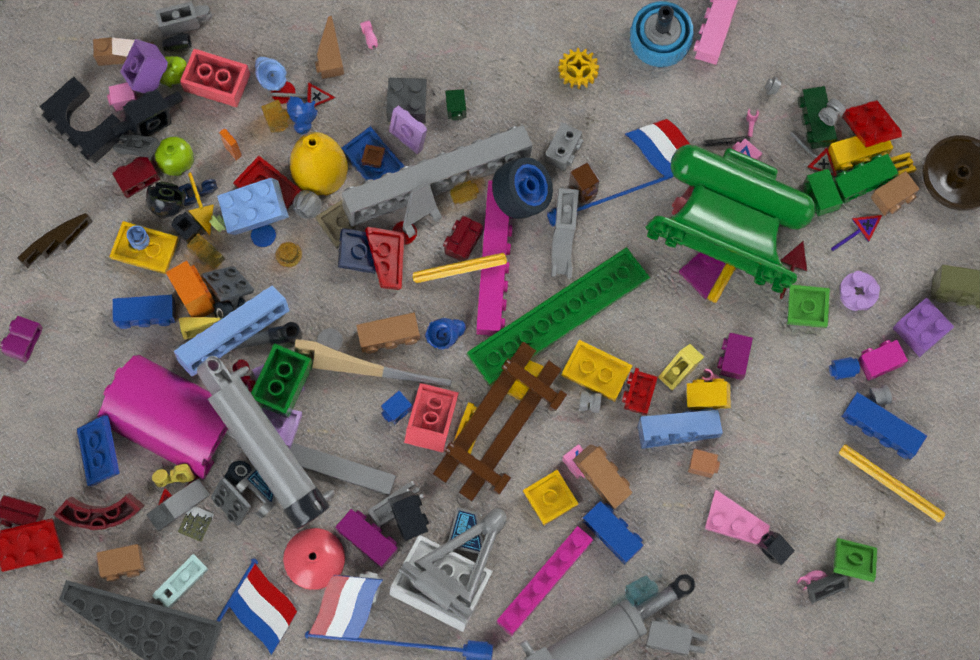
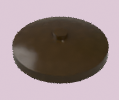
(953, 172)

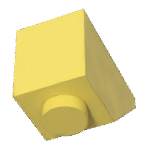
(681, 366)

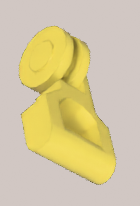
(162, 478)

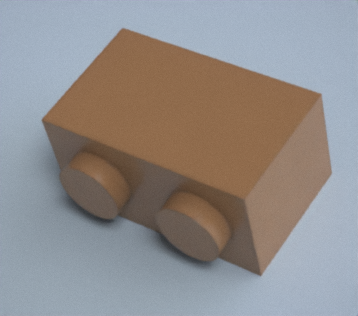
(895, 193)
(120, 562)

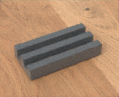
(827, 586)

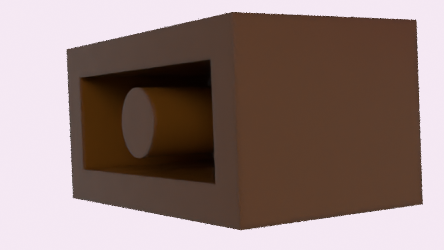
(584, 181)

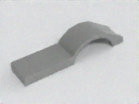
(564, 232)

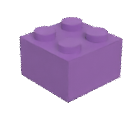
(143, 66)
(923, 327)

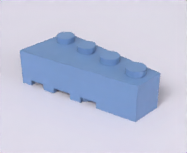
(679, 428)

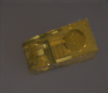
(205, 252)

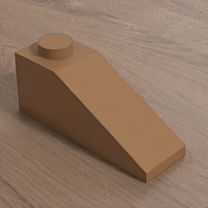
(111, 50)
(328, 54)

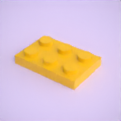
(154, 257)
(596, 370)

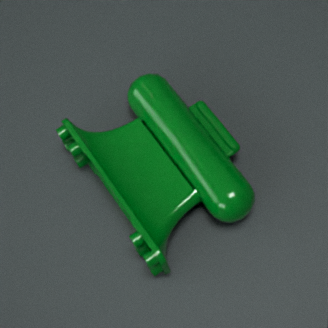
(734, 212)

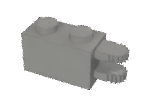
(182, 18)
(673, 638)

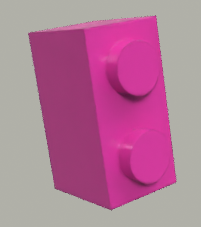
(882, 360)

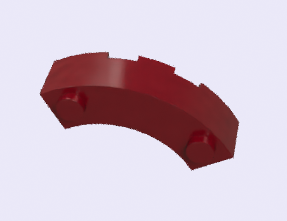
(98, 517)

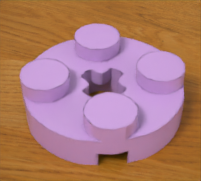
(859, 280)

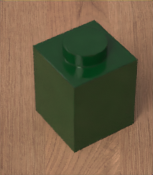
(456, 104)

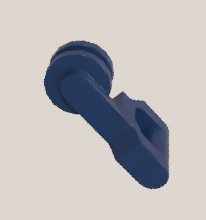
(208, 187)

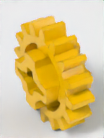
(584, 62)

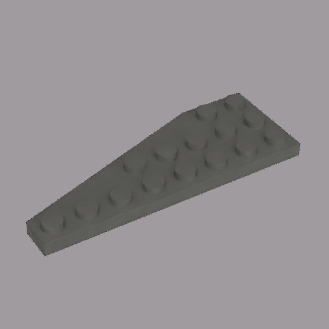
(145, 627)

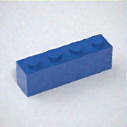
(884, 426)

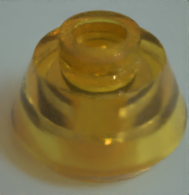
(288, 254)

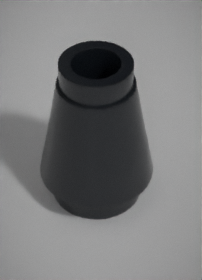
(178, 42)

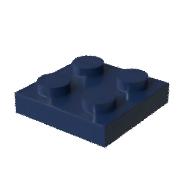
(355, 251)

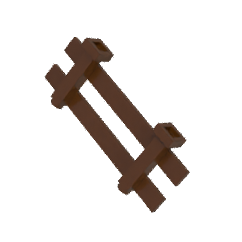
(482, 470)

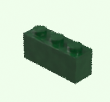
(812, 102)

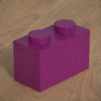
(735, 356)

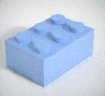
(252, 206)

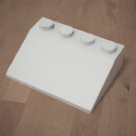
(453, 565)

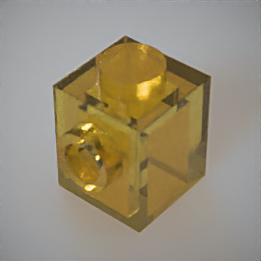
(275, 116)

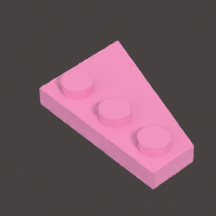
(734, 521)

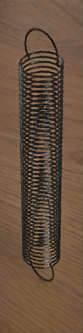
(715, 142)

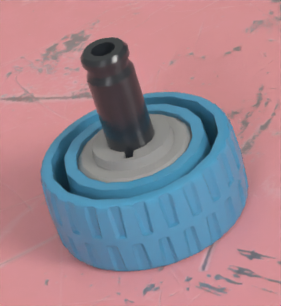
(661, 34)

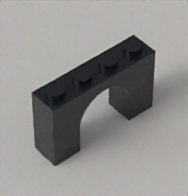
(59, 109)

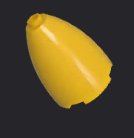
(318, 164)

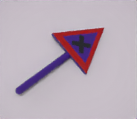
(865, 225)

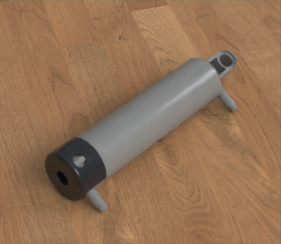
(262, 443)

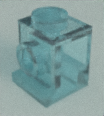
(641, 586)

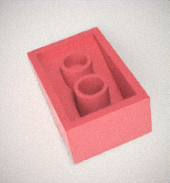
(431, 417)

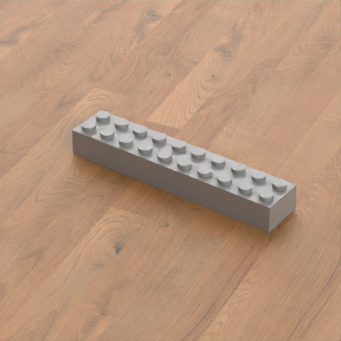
(442, 173)

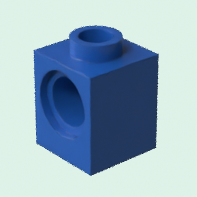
(396, 408)

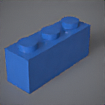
(144, 311)
(613, 532)

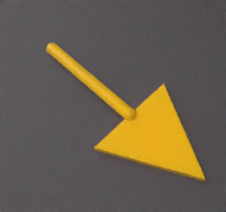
(201, 214)

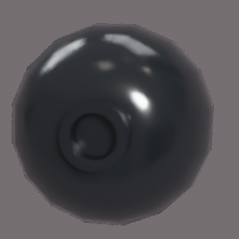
(165, 199)

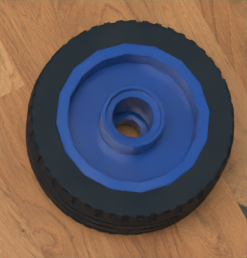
(522, 188)

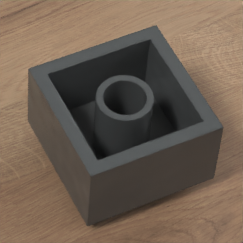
(409, 95)

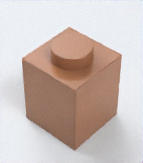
(703, 463)

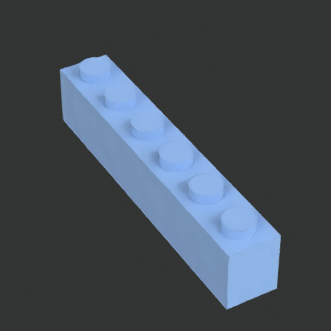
(232, 329)

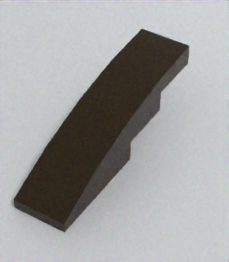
(61, 235)

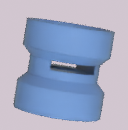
(134, 236)

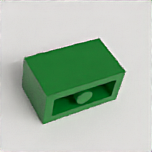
(823, 192)

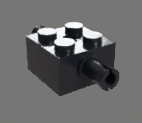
(147, 114)

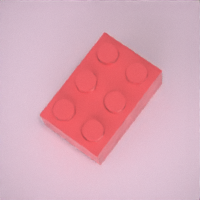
(215, 78)

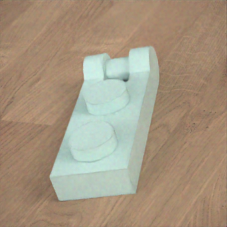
(180, 581)

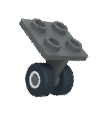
(229, 286)
(227, 497)

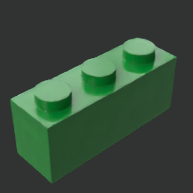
(865, 177)

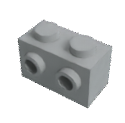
(563, 147)

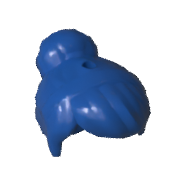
(301, 114)
(437, 328)

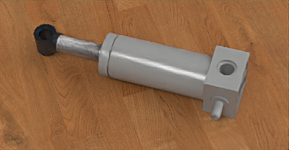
(611, 629)

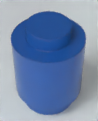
(844, 368)

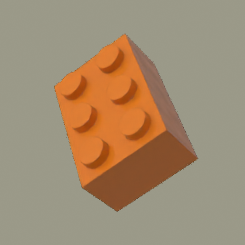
(191, 289)

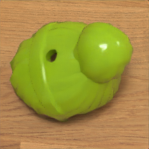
(174, 71)

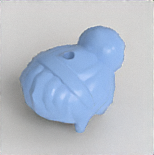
(264, 69)

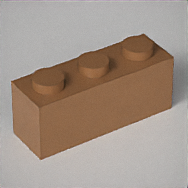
(388, 333)
(603, 475)

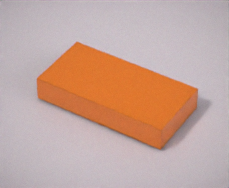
(230, 144)

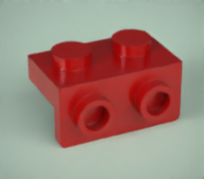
(640, 392)

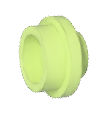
(218, 223)

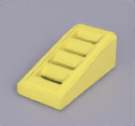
(194, 325)

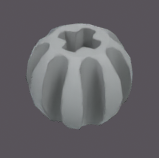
(307, 204)

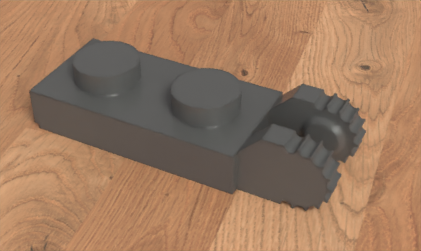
(137, 145)

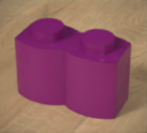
(21, 339)

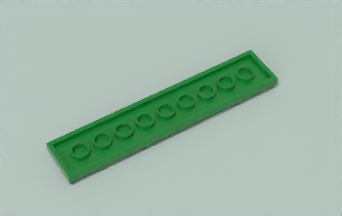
(560, 313)

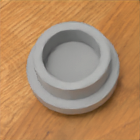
(772, 85)

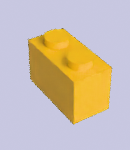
(708, 394)

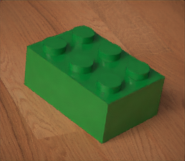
(281, 380)

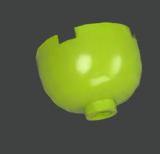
(174, 156)

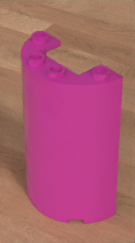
(164, 414)

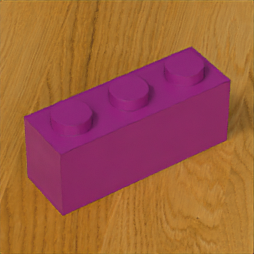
(367, 538)

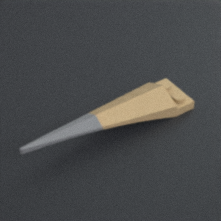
(333, 360)

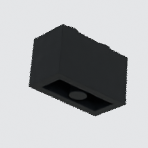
(409, 515)

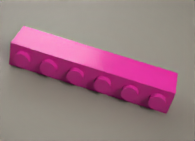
(544, 581)

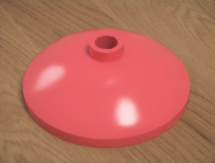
(318, 572)

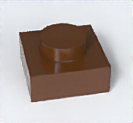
(373, 156)

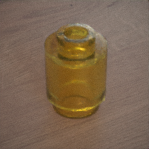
(464, 192)

